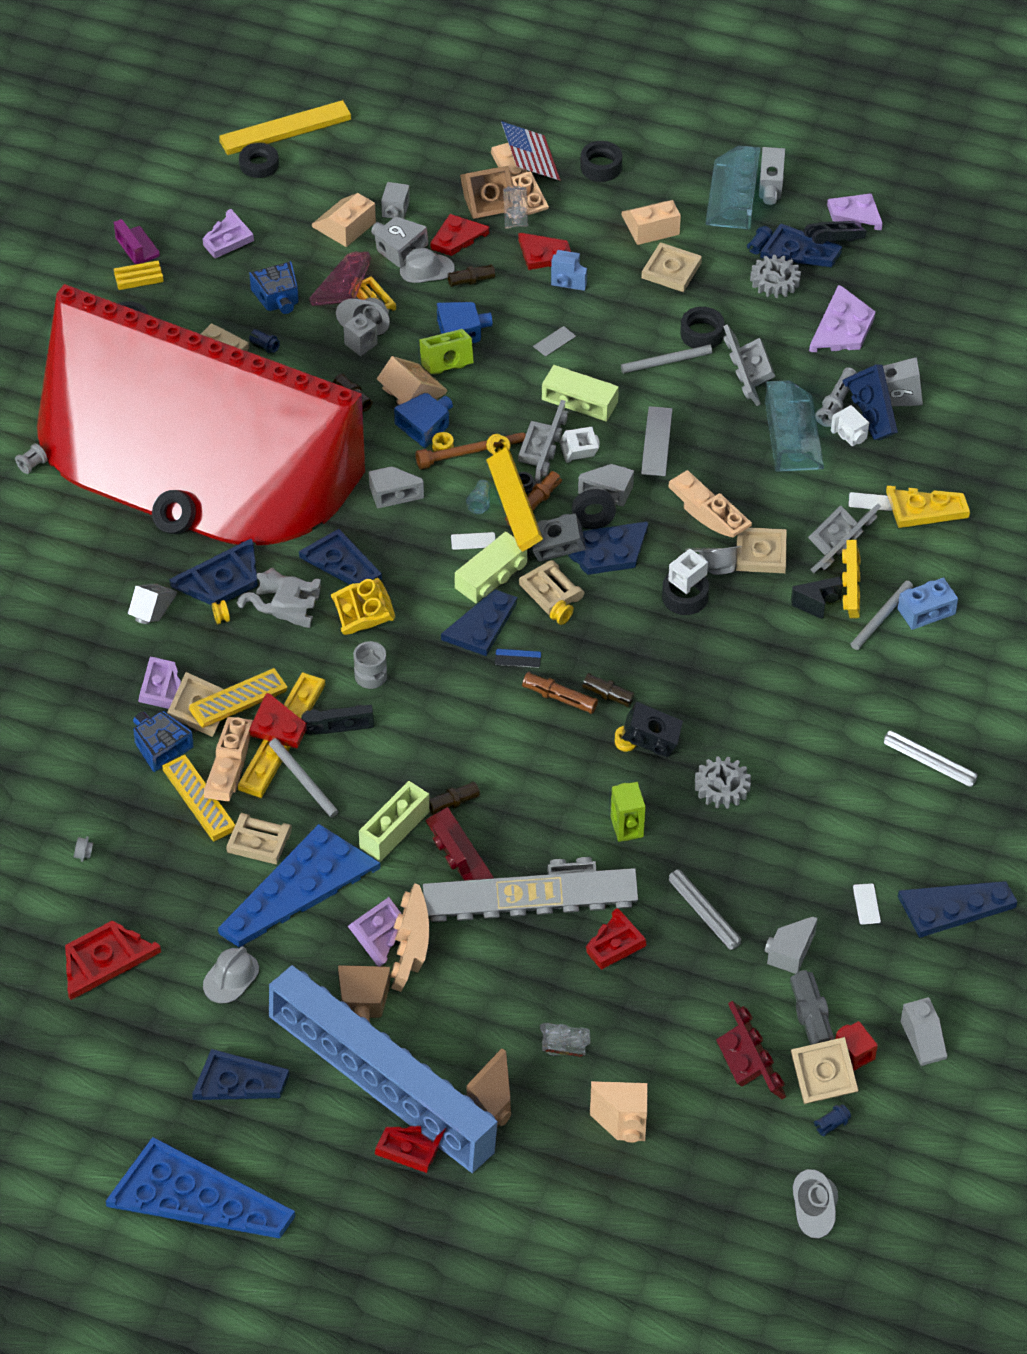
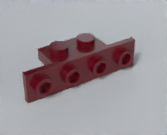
(459, 849)
(746, 1055)

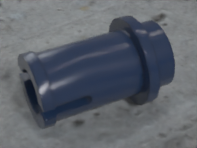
(762, 236)
(269, 343)
(833, 1119)

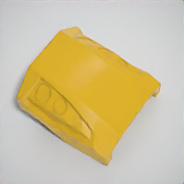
(363, 605)

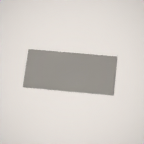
(554, 341)

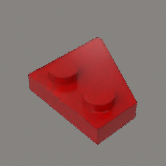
(457, 234)
(540, 250)
(277, 721)
(615, 941)
(408, 1147)

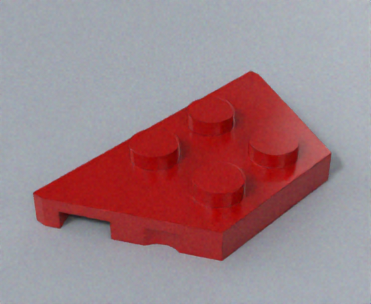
(103, 956)

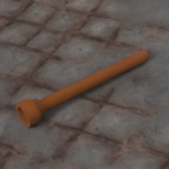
(426, 458)

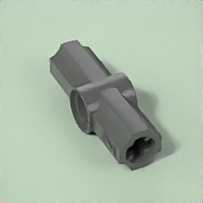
(811, 1007)

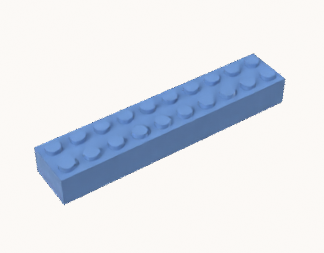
(382, 1068)

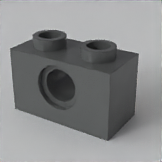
(568, 542)

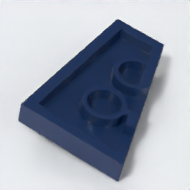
(801, 249)
(873, 398)
(340, 559)
(482, 623)
(239, 1078)

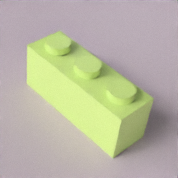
(580, 392)
(490, 568)
(394, 821)

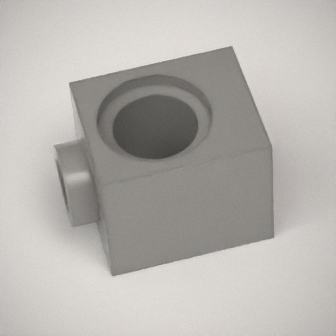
(395, 200)
(360, 334)

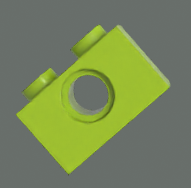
(434, 348)
(627, 811)

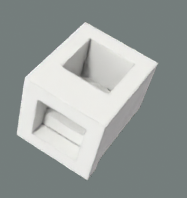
(850, 425)
(579, 443)
(687, 570)

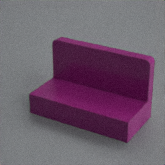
(135, 243)

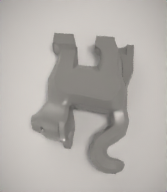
(291, 597)

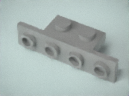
(752, 363)
(540, 441)
(835, 530)

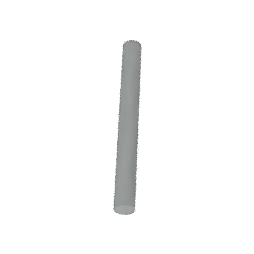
(665, 359)
(879, 617)
(303, 777)

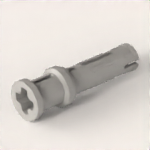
(834, 402)

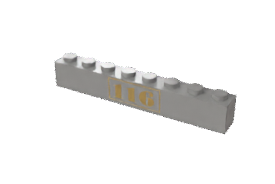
(531, 894)

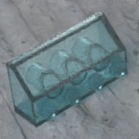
(733, 188)
(792, 427)

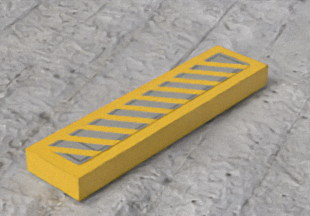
(237, 698)
(191, 788)

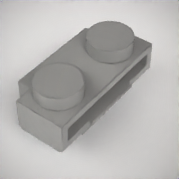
(582, 864)

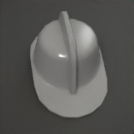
(425, 266)
(371, 308)
(719, 559)
(230, 975)
(815, 1203)

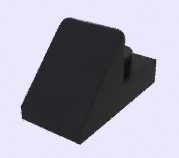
(813, 596)

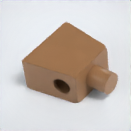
(364, 989)

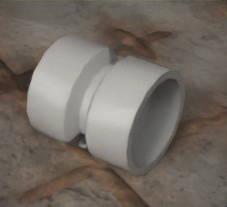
(370, 665)

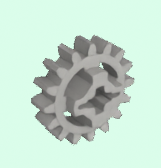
(775, 276)
(722, 782)

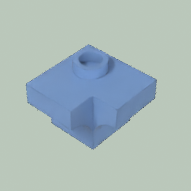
(567, 271)

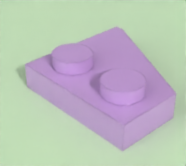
(855, 208)
(227, 235)
(159, 683)
(377, 931)

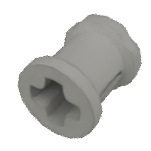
(31, 458)

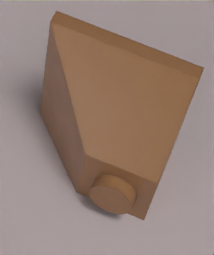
(485, 190)
(491, 1088)

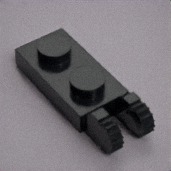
(834, 231)
(338, 720)

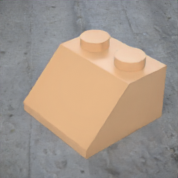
(347, 219)
(653, 221)
(408, 380)
(620, 1109)

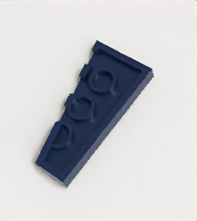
(951, 906)

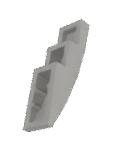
(657, 441)

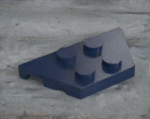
(611, 548)
(220, 576)

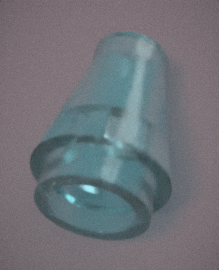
(479, 498)

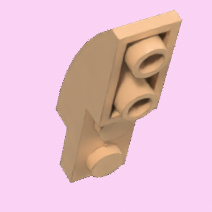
(520, 177)
(707, 508)
(229, 759)
(413, 936)

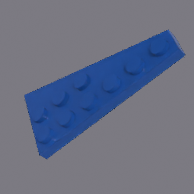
(301, 880)
(184, 1189)

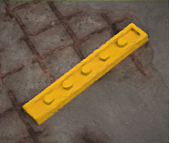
(285, 127)
(514, 499)
(266, 761)

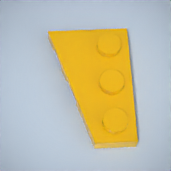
(920, 508)
(850, 578)

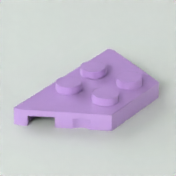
(843, 323)

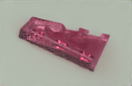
(343, 280)

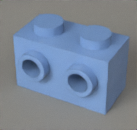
(927, 603)

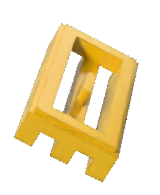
(138, 275)
(364, 293)

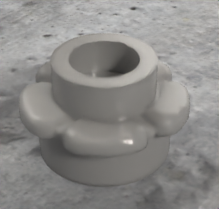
(83, 848)

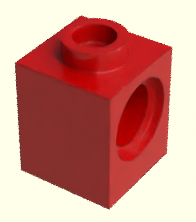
(860, 1044)

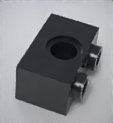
(652, 729)

